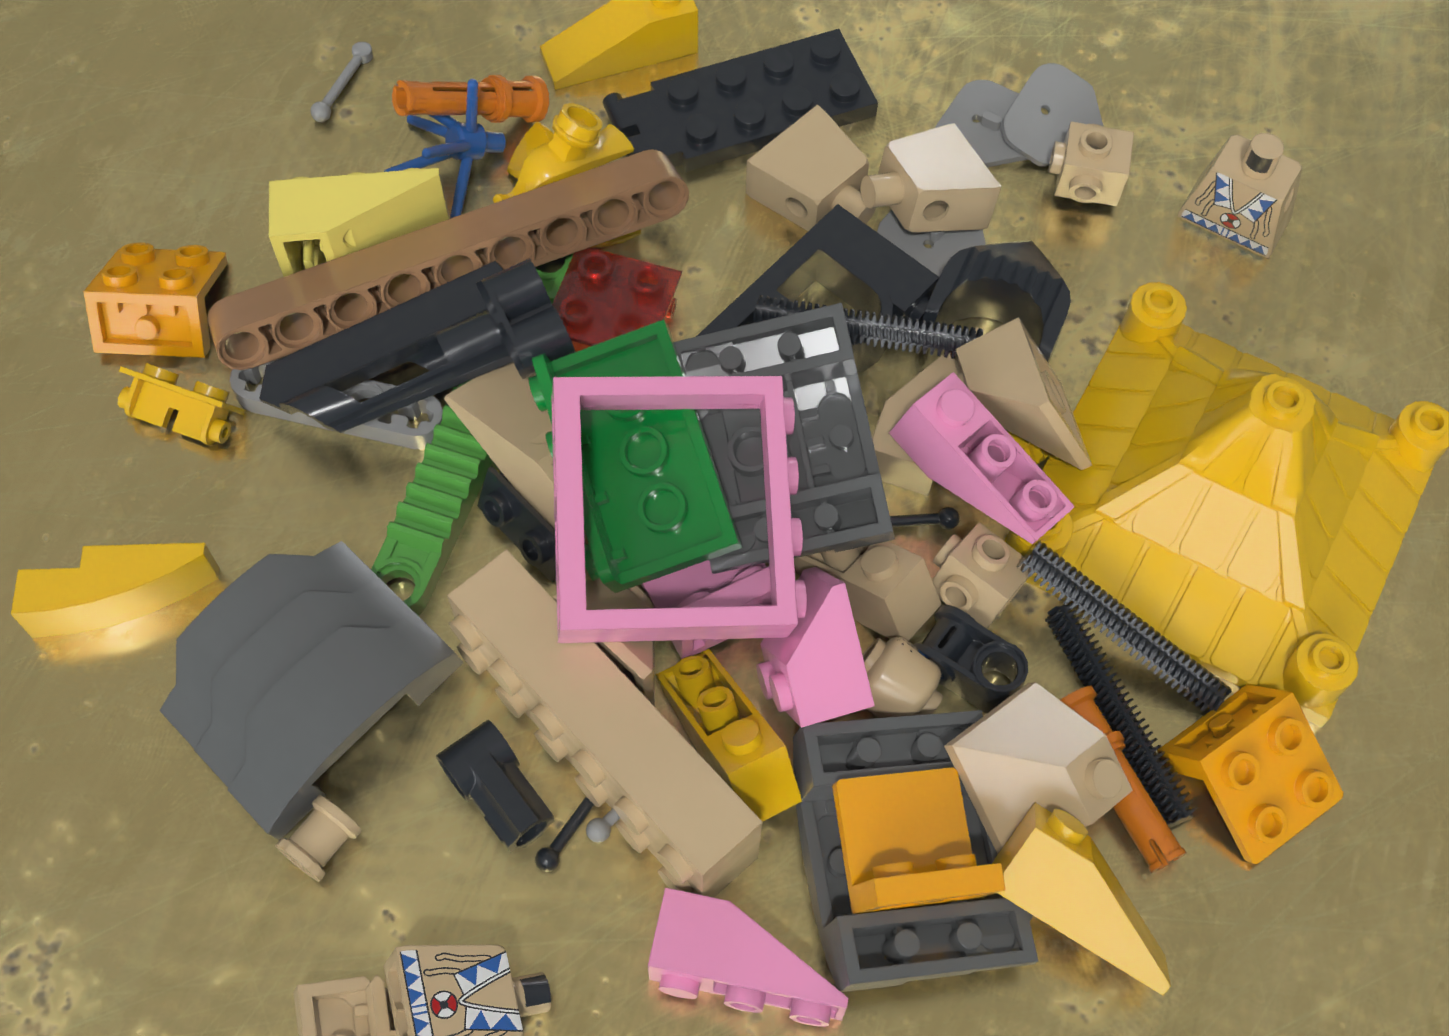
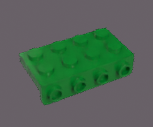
(645, 473)

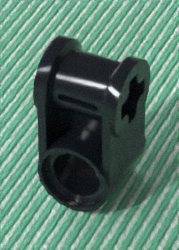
(967, 651)

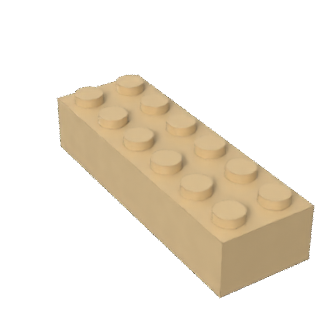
(605, 730)

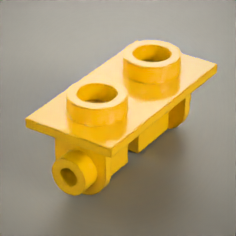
(200, 413)

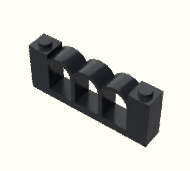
(850, 263)

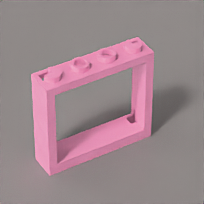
(780, 478)

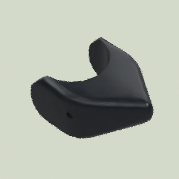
(1002, 285)

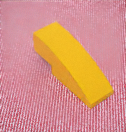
(110, 586)

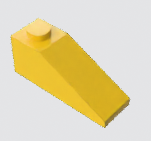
(621, 39)
(1066, 883)

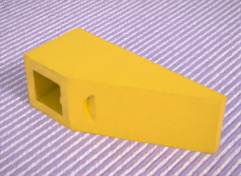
(731, 734)

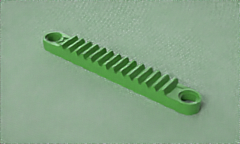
(439, 498)

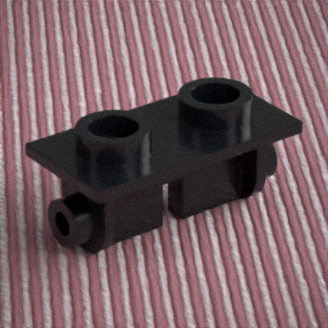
(519, 522)

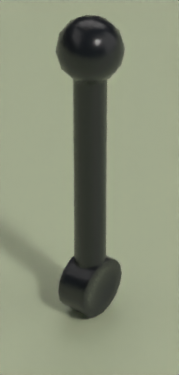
(947, 518)
(548, 858)

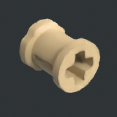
(318, 838)

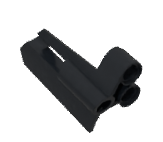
(450, 330)

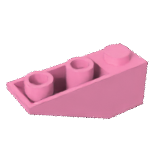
(979, 460)
(724, 952)

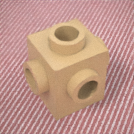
(1092, 163)
(979, 574)

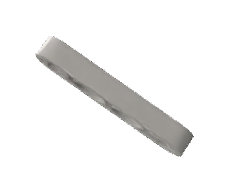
(380, 429)

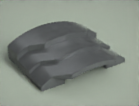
(838, 469)
(295, 673)
(903, 942)

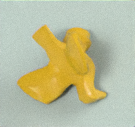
(570, 150)

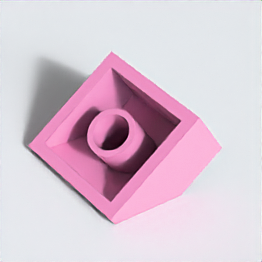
(820, 664)

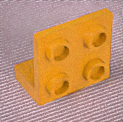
(153, 301)
(1258, 767)
(908, 842)

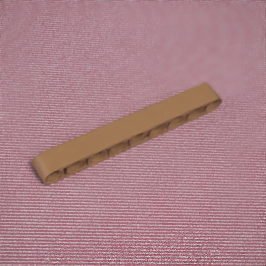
(637, 194)

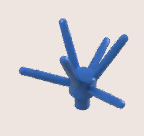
(463, 142)

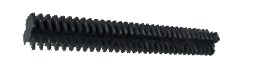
(899, 332)
(1126, 626)
(1120, 715)

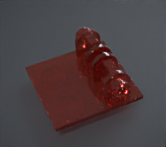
(613, 295)

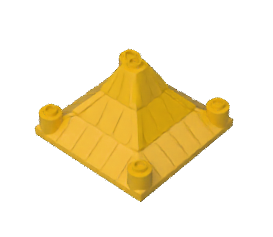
(1238, 502)

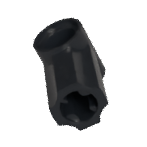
(488, 774)

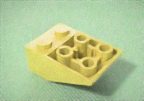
(346, 213)

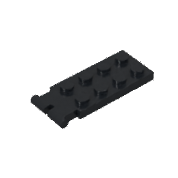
(744, 101)

